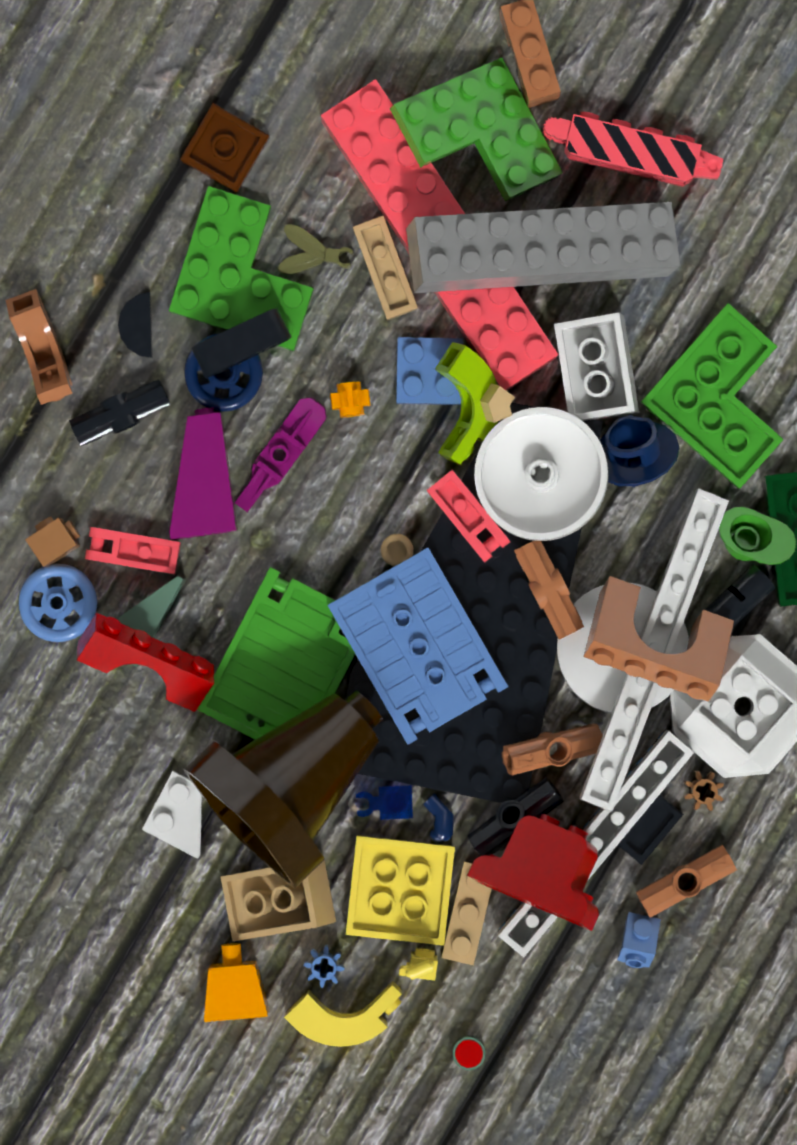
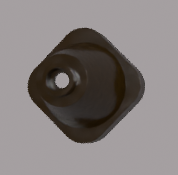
(289, 781)

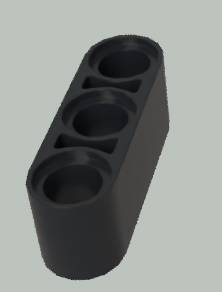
(241, 342)

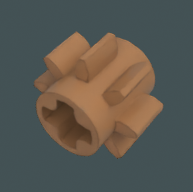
(705, 799)

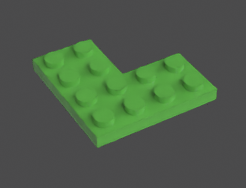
(480, 110)
(218, 273)
(700, 401)

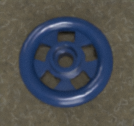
(238, 396)

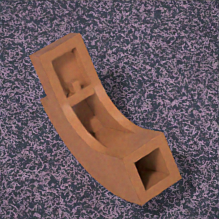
(40, 346)

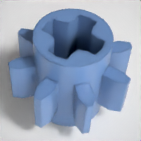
(316, 971)

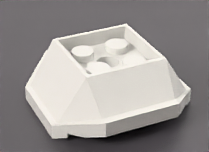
(747, 742)

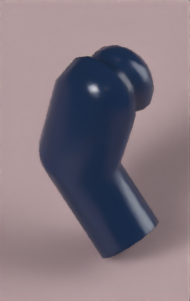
(443, 821)

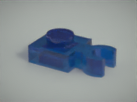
(393, 802)

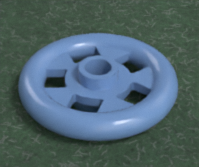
(61, 630)

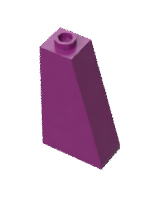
(204, 483)

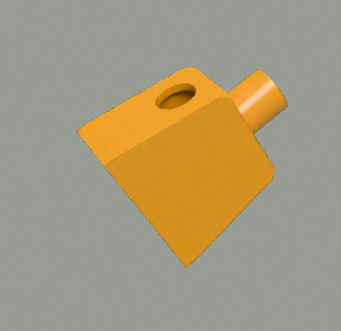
(234, 988)

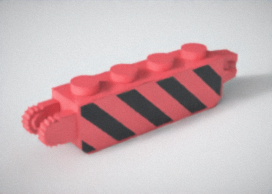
(632, 150)

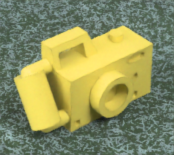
(421, 965)

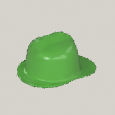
(756, 536)

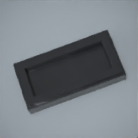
(650, 829)

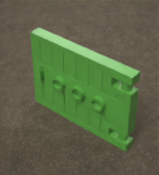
(279, 659)

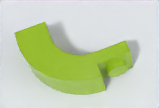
(471, 379)

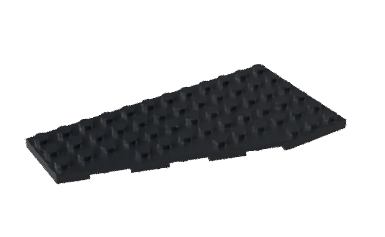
(496, 596)

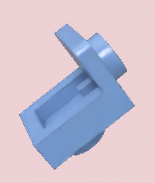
(639, 940)

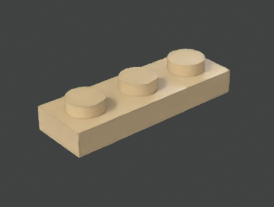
(385, 268)
(466, 919)

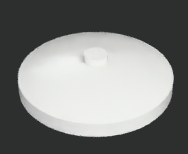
(541, 474)
(598, 683)

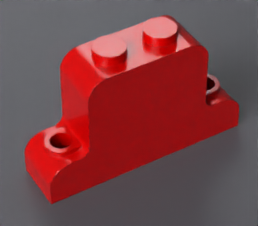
(544, 869)

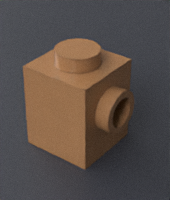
(53, 540)

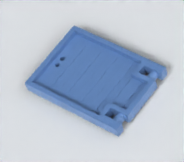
(417, 644)

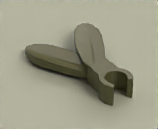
(314, 253)

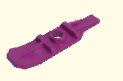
(291, 437)

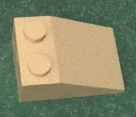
(266, 905)

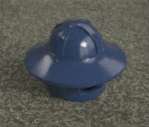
(638, 451)

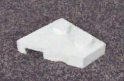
(178, 815)

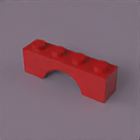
(113, 644)

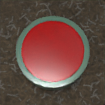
(468, 1052)

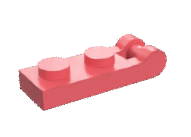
(467, 514)
(134, 550)

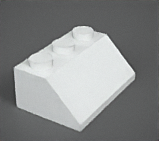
(596, 367)

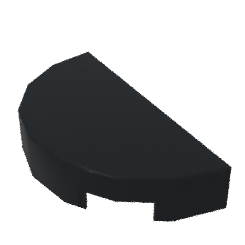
(136, 325)

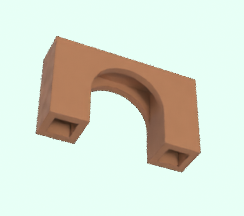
(617, 645)

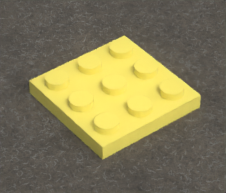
(400, 890)

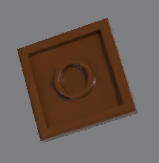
(225, 148)

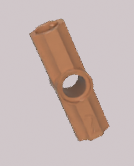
(549, 589)
(535, 752)
(706, 871)

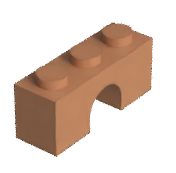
(530, 52)

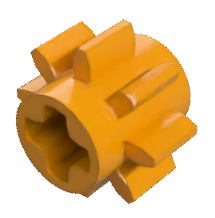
(350, 399)

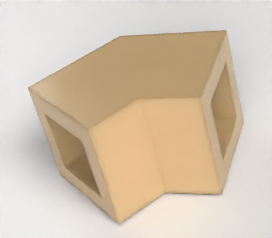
(496, 403)

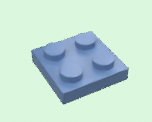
(416, 372)

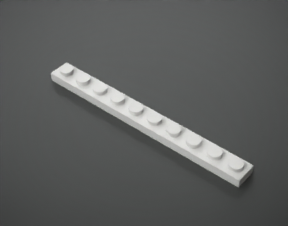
(661, 635)

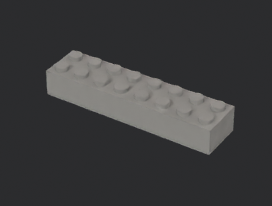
(542, 247)

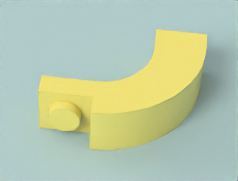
(342, 1029)

